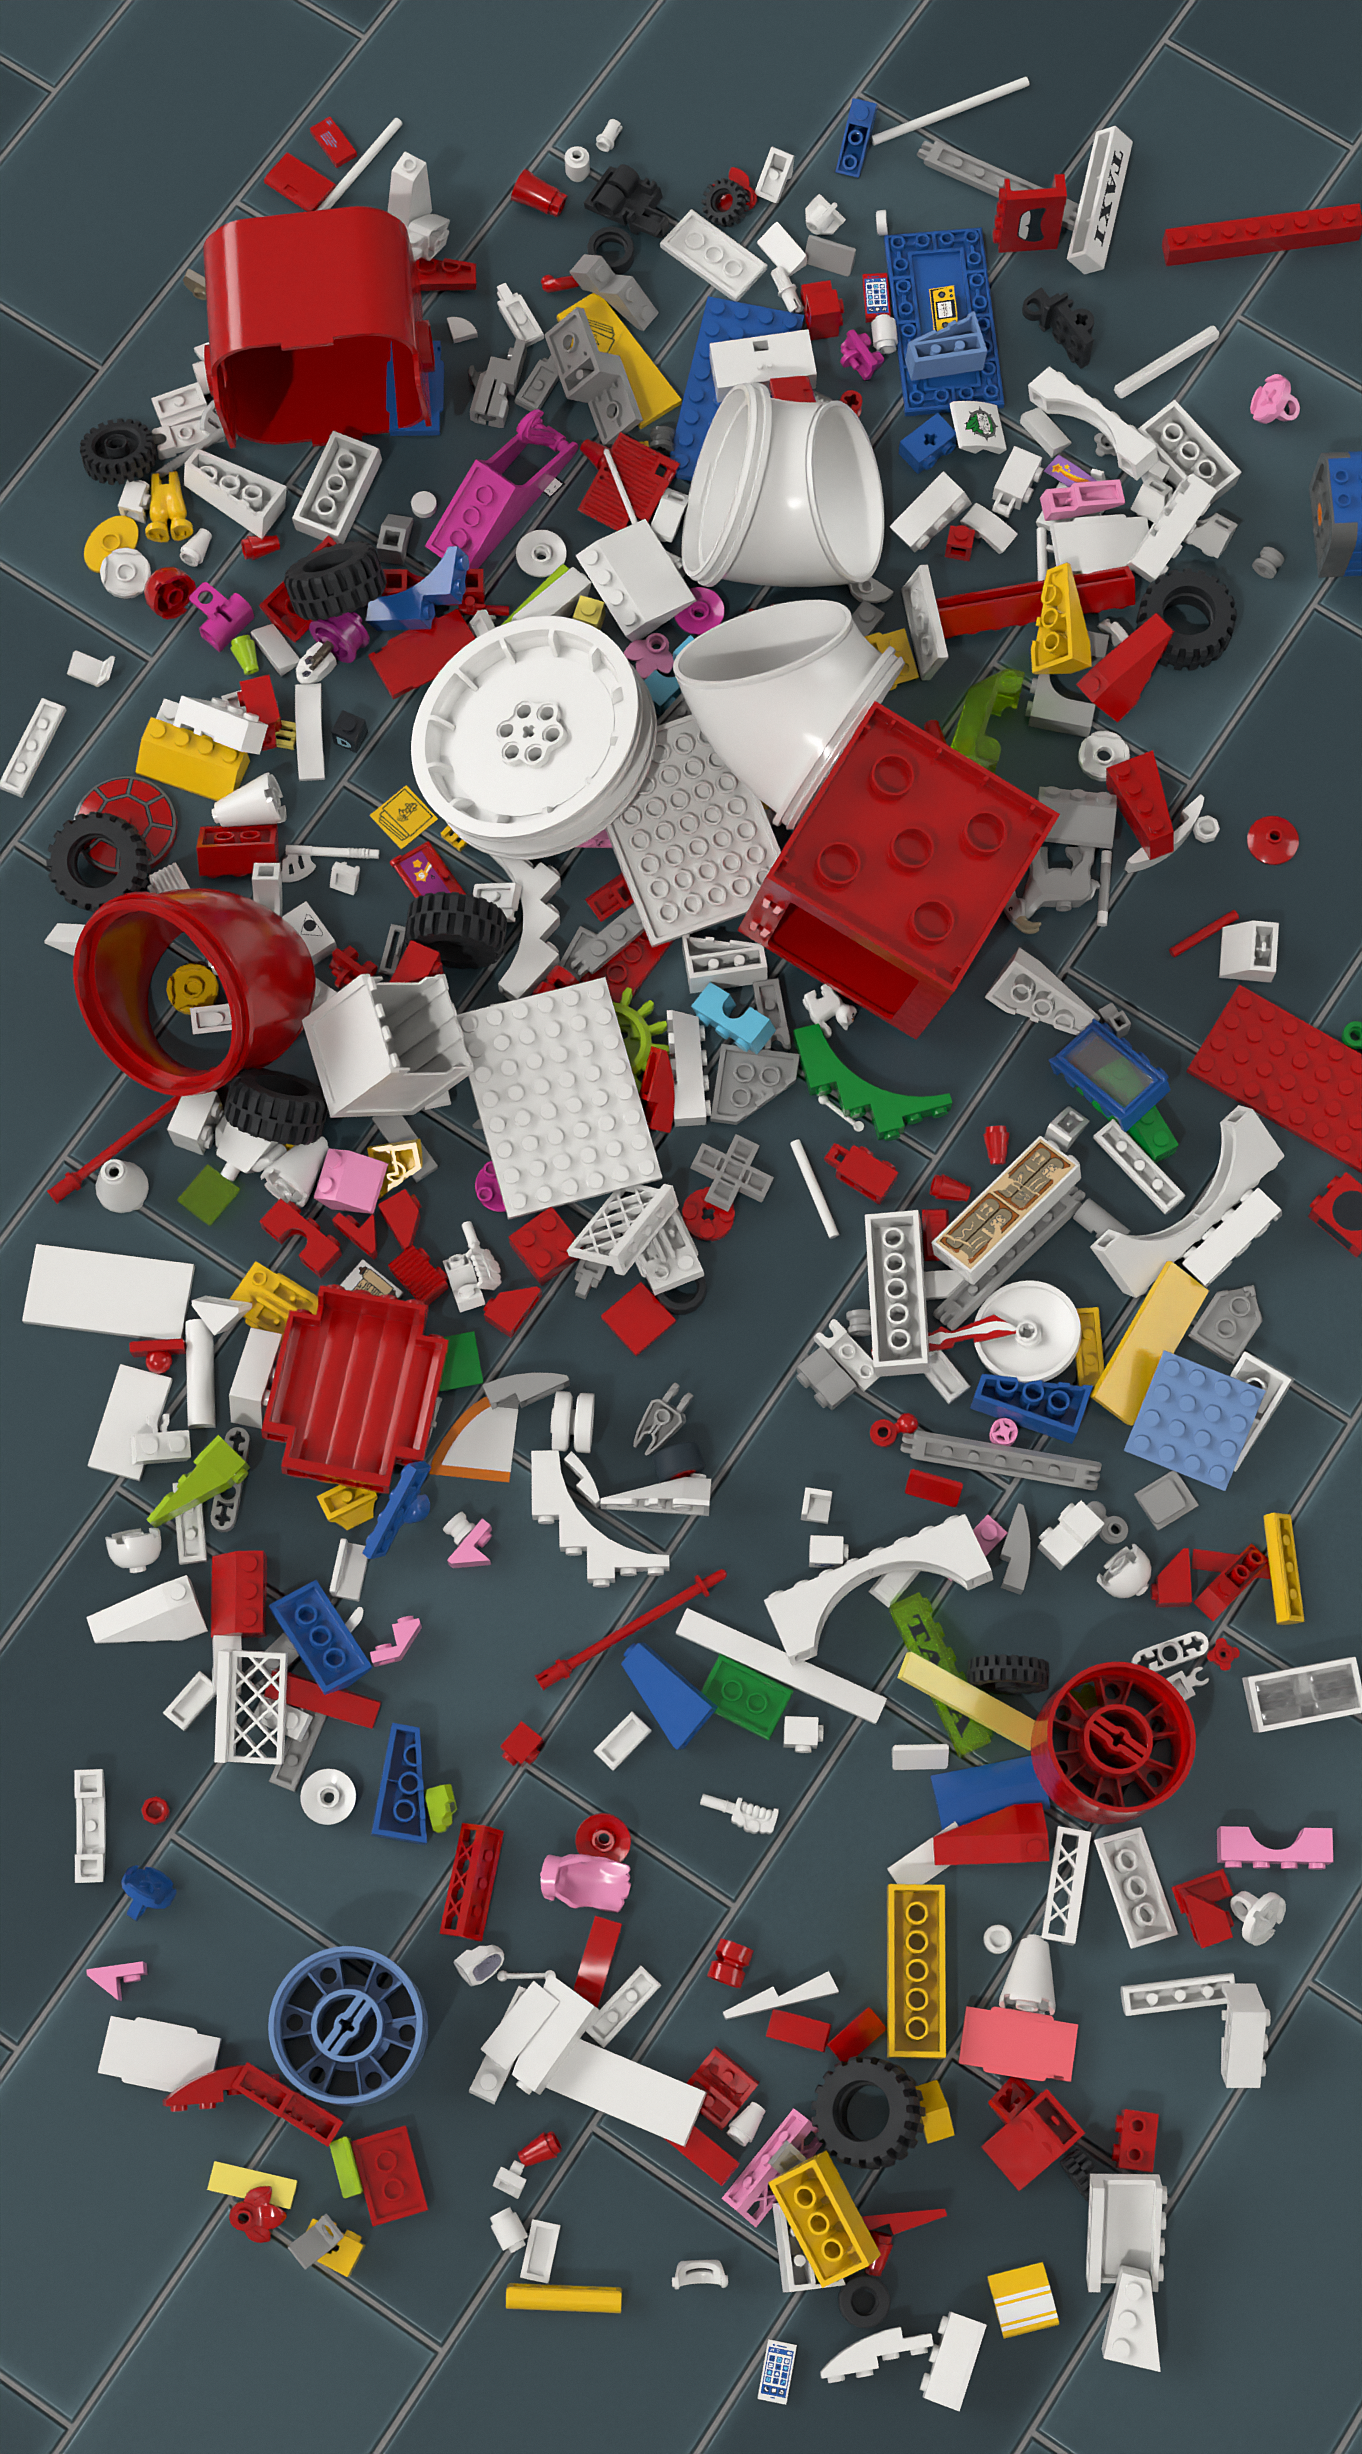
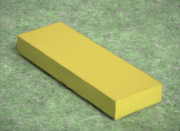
(238, 2181)

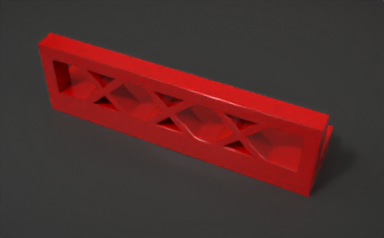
(476, 1882)

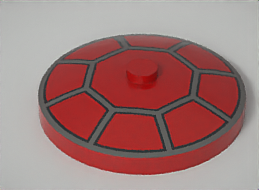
(140, 805)

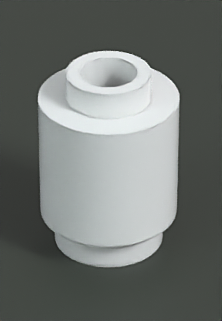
(577, 163)
(884, 334)
(508, 2230)

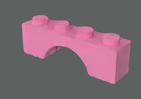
(1239, 1846)

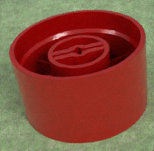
(1130, 1754)

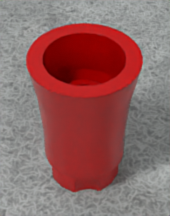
(538, 194)

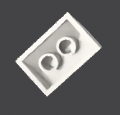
(952, 2360)

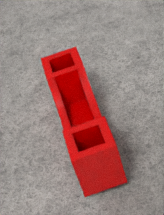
(402, 579)

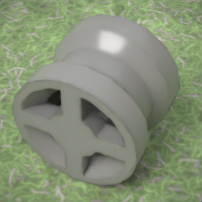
(1268, 562)
(859, 1322)

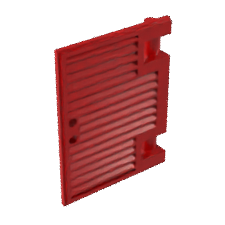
(637, 472)

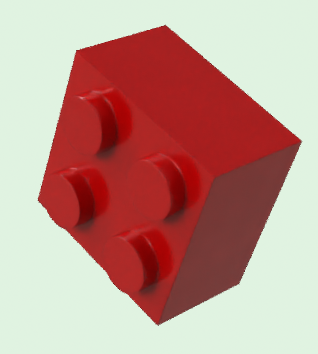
(544, 1245)

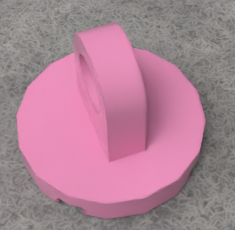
(1271, 400)

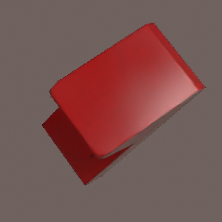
(363, 1237)

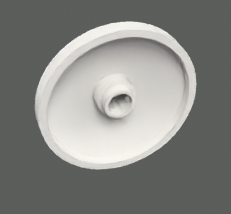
(1045, 1332)

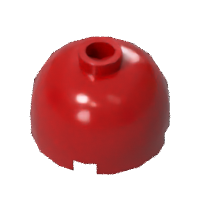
(169, 592)

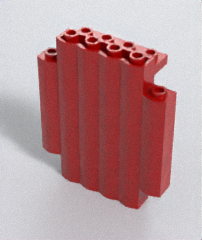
(355, 1388)

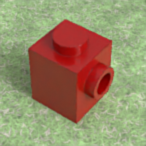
(521, 1746)

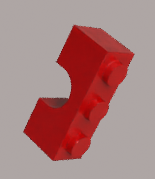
(285, 1221)

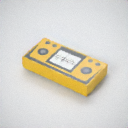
(943, 306)

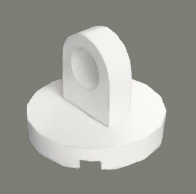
(1259, 1916)

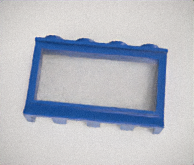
(1111, 1074)

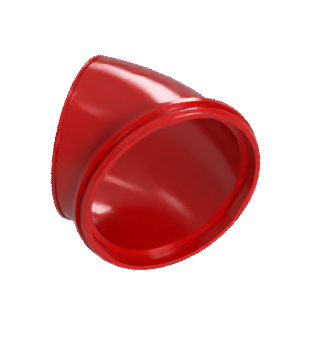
(253, 951)

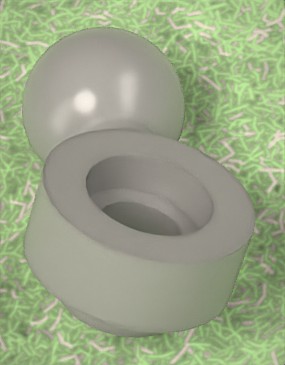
(1106, 1533)

